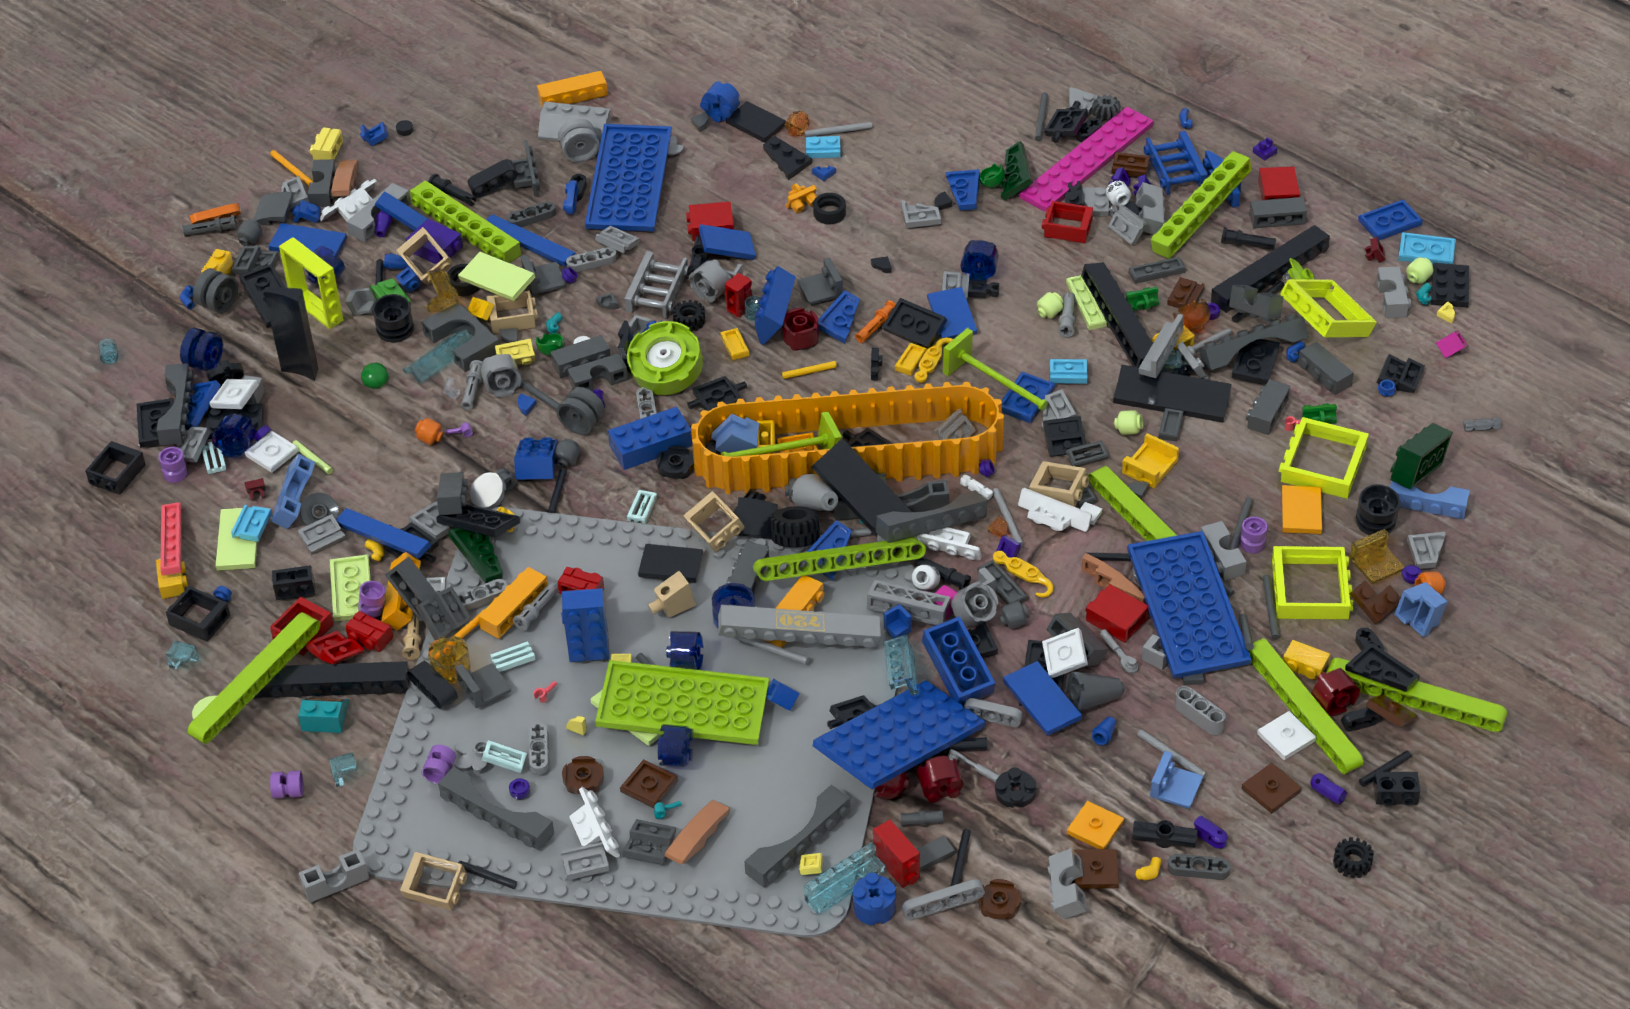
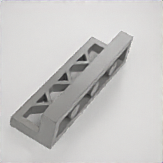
(1162, 347)
(920, 611)

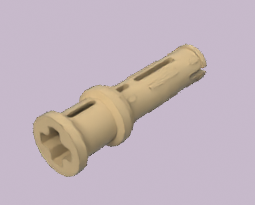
(412, 639)

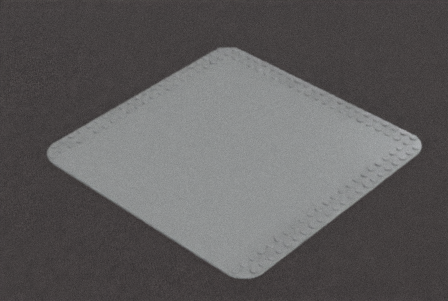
(765, 785)

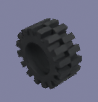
(689, 308)
(1353, 867)

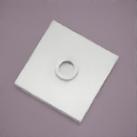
(234, 394)
(271, 451)
(1064, 653)
(1286, 735)

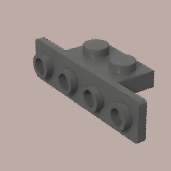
(525, 170)

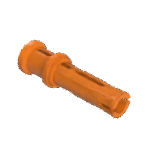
(880, 317)

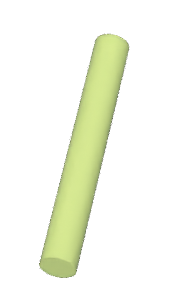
(307, 453)

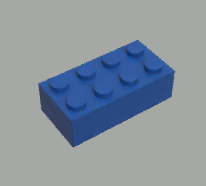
(647, 437)
(585, 625)
(958, 661)

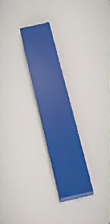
(533, 241)
(383, 533)

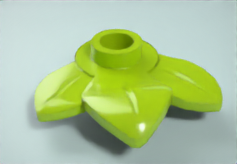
(1298, 272)

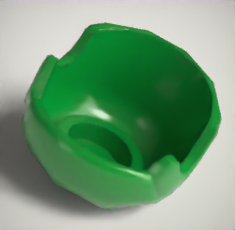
(992, 176)
(549, 343)
(374, 375)

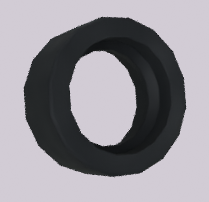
(829, 199)
(462, 289)

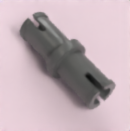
(922, 818)

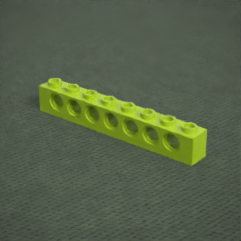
(1201, 204)
(465, 221)

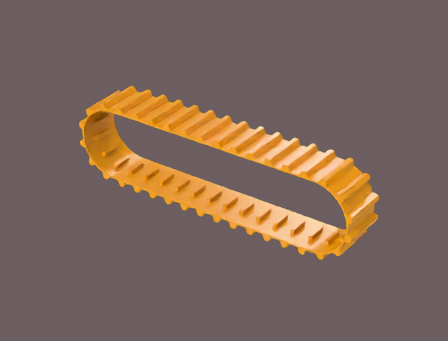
(854, 411)

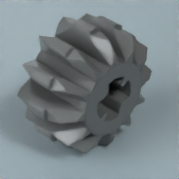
(1106, 107)

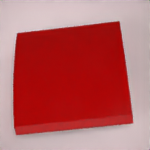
(334, 647)

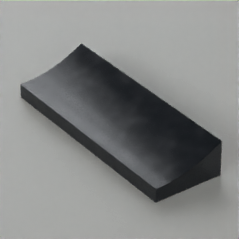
(291, 331)
(1189, 394)
(857, 484)

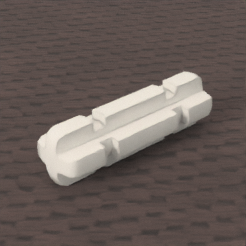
(975, 485)

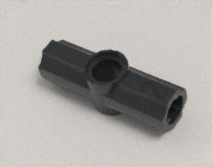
(698, 255)
(1164, 834)

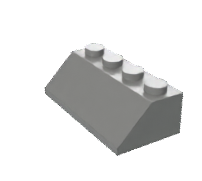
(556, 114)

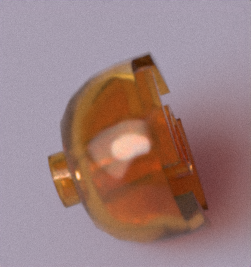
(1195, 315)

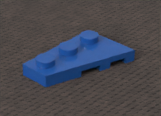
(964, 188)
(839, 316)
(200, 401)
(835, 536)

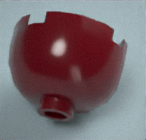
(893, 787)

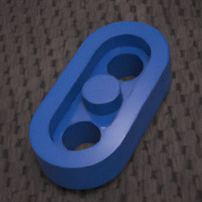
(569, 204)

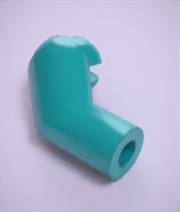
(1422, 294)
(551, 324)

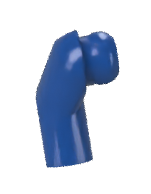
(1185, 123)
(1292, 351)

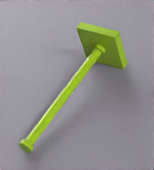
(960, 351)
(827, 438)

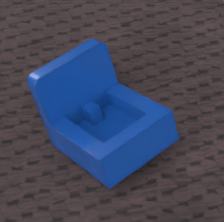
(374, 134)
(307, 211)
(409, 279)

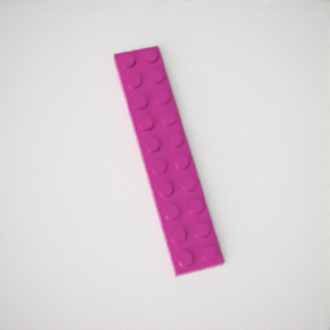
(1087, 158)

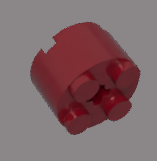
(800, 329)
(1335, 691)
(940, 779)

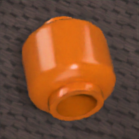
(429, 431)
(1434, 579)

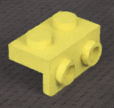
(520, 351)

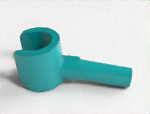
(660, 809)

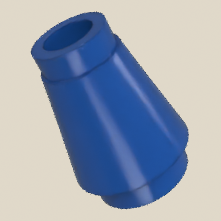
(394, 262)
(1103, 732)

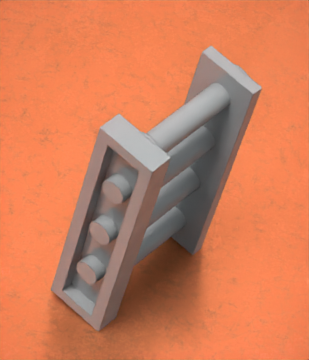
(644, 275)

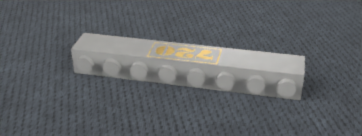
(798, 626)

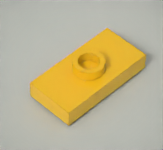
(480, 308)

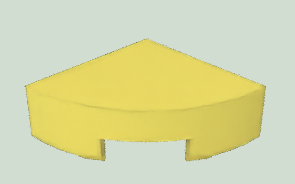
(1447, 312)
(577, 725)

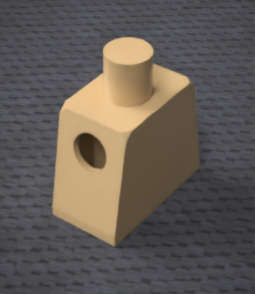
(673, 596)

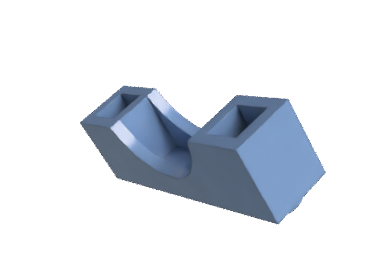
(288, 502)
(1448, 503)

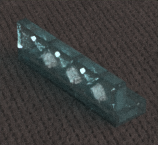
(437, 356)
(905, 660)
(833, 889)

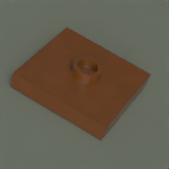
(1391, 710)
(648, 783)
(1271, 788)
(1099, 868)

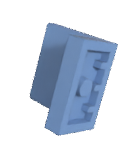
(1174, 784)

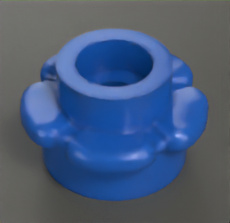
(1386, 388)
(222, 593)

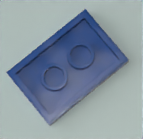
(1390, 220)
(727, 242)
(955, 308)
(1020, 407)

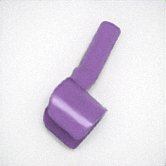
(465, 429)

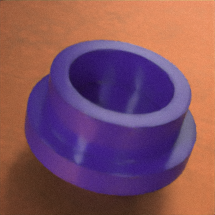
(569, 275)
(986, 468)
(1410, 574)

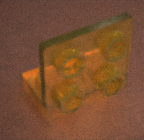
(446, 293)
(1374, 557)

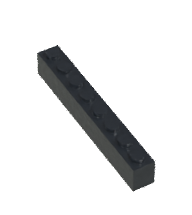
(1273, 265)
(1117, 312)
(338, 680)

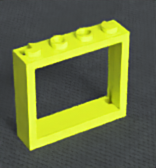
(297, 256)
(1300, 293)
(1330, 432)
(1311, 555)

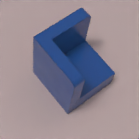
(897, 621)
(782, 694)

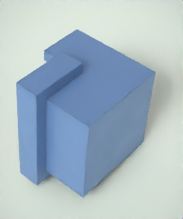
(736, 434)
(1421, 607)

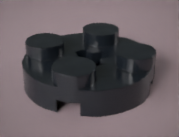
(225, 371)
(666, 463)
(1015, 778)

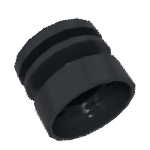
(393, 318)
(1377, 509)

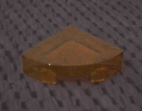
(998, 527)

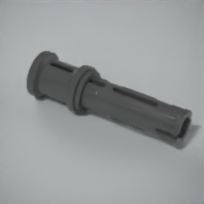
(188, 229)

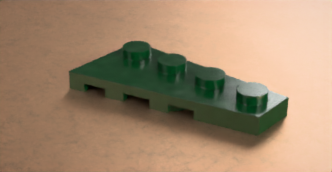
(1017, 171)
(478, 552)

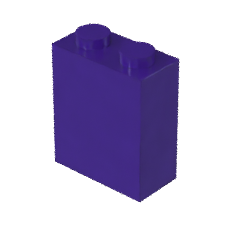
(447, 239)

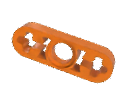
(211, 214)

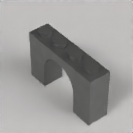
(456, 319)

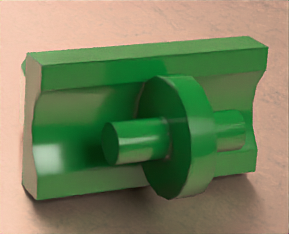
(1143, 298)
(1323, 413)

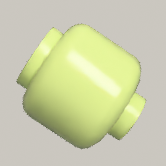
(1419, 270)
(1050, 305)
(1129, 422)

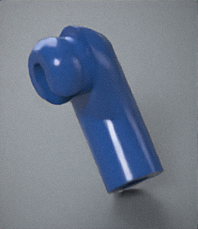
(186, 296)

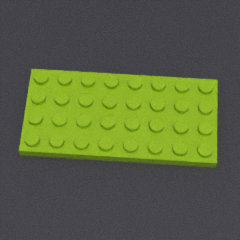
(707, 701)

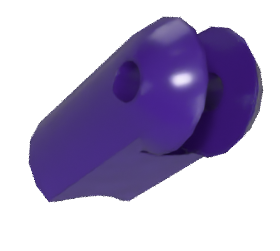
(1328, 789)
(1210, 832)

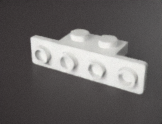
(351, 204)
(1053, 512)
(950, 541)
(591, 825)

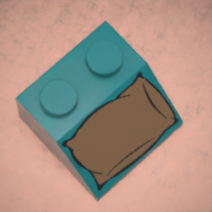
(323, 714)

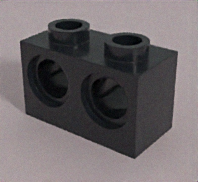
(293, 582)
(1396, 788)

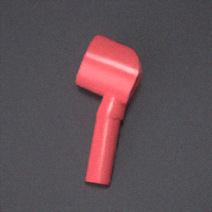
(1290, 423)
(543, 692)

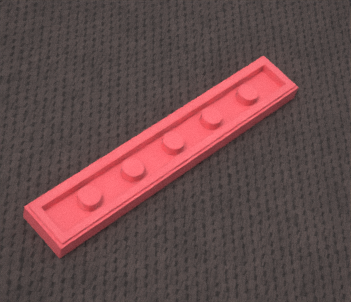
(171, 538)

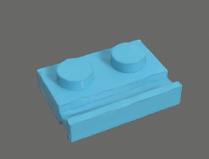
(823, 147)
(1068, 371)
(251, 523)

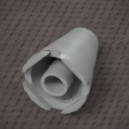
(813, 493)

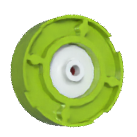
(665, 358)

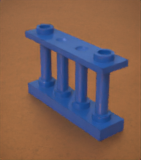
(1187, 153)

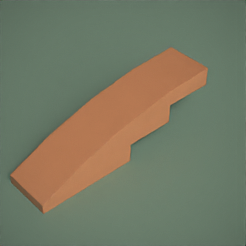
(344, 178)
(1107, 575)
(696, 832)

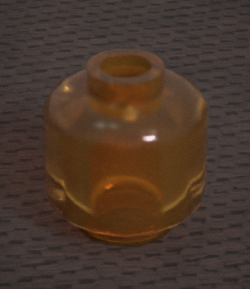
(797, 123)

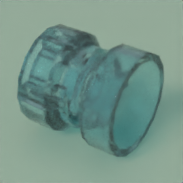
(751, 307)
(108, 351)

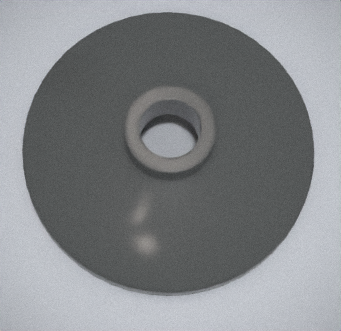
(318, 501)

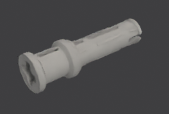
(1067, 319)
(468, 398)
(531, 611)

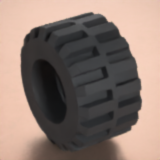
(795, 526)

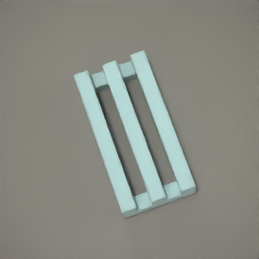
(211, 447)
(639, 517)
(511, 656)
(503, 759)

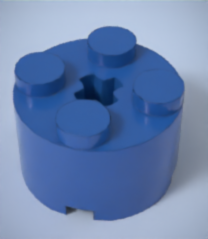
(720, 101)
(874, 899)

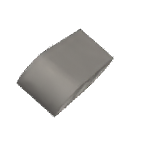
(1200, 710)

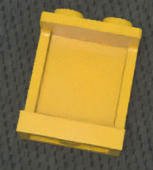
(1151, 461)

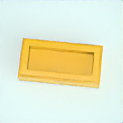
(734, 344)
(910, 359)

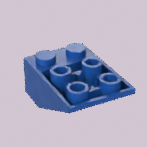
(535, 458)

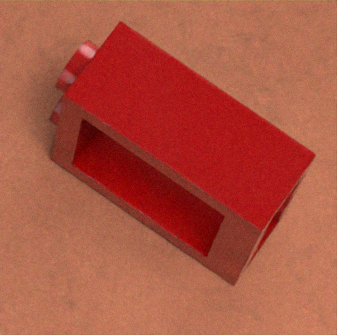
(1069, 212)
(308, 608)

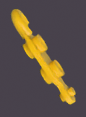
(930, 360)
(1024, 571)

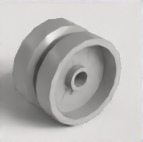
(578, 140)

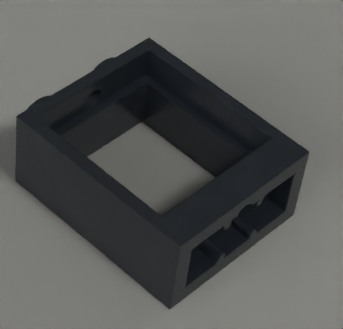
(120, 453)
(209, 625)

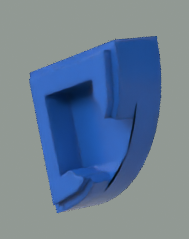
(824, 172)
(526, 403)

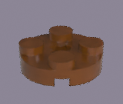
(582, 764)
(1004, 909)

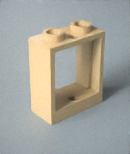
(414, 244)
(521, 321)
(1064, 472)
(709, 505)
(414, 874)

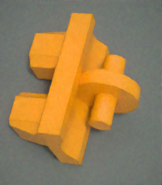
(799, 195)

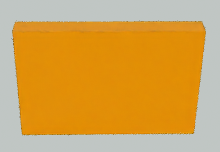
(1301, 509)

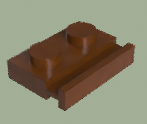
(1132, 163)
(1185, 292)

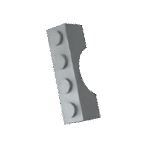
(363, 223)

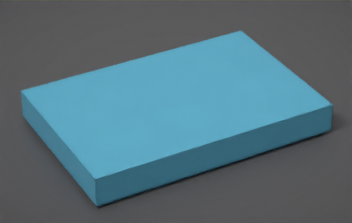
(1431, 247)

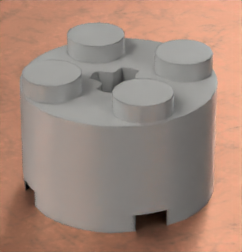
(709, 280)
(500, 375)
(975, 604)

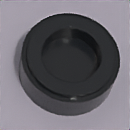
(404, 127)

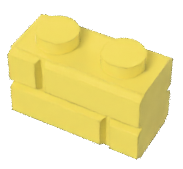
(326, 144)

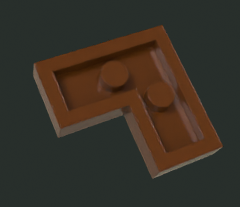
(1375, 605)

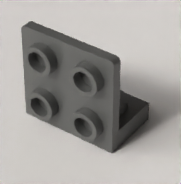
(547, 276)
(823, 285)
(482, 685)

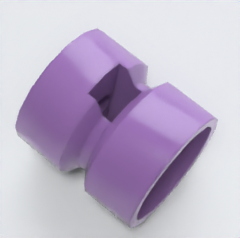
(173, 464)
(1253, 534)
(371, 598)
(438, 763)
(286, 784)

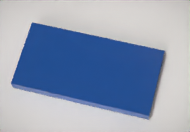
(309, 237)
(1042, 698)

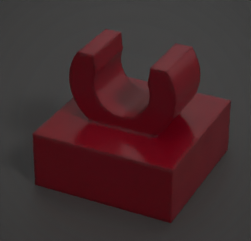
(1376, 250)
(255, 486)

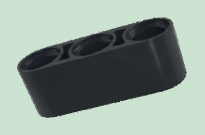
(492, 178)
(432, 684)

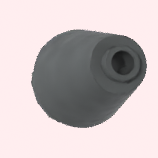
(1092, 690)

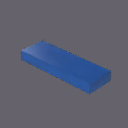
(400, 211)

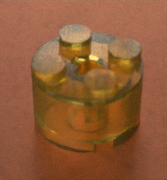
(446, 654)

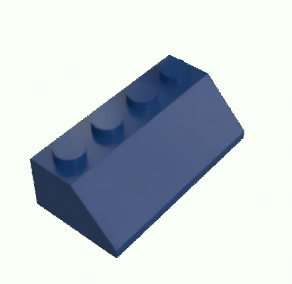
(773, 303)

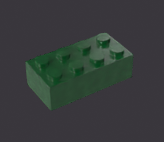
(1420, 455)

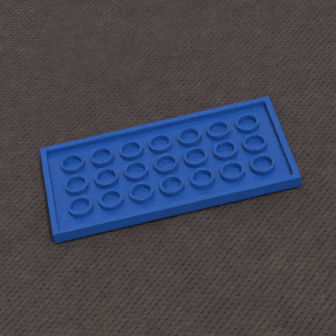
(628, 177)
(1188, 604)
(898, 734)

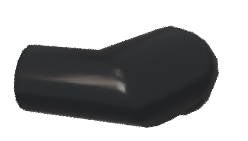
(1184, 370)

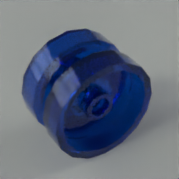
(201, 349)
(731, 594)

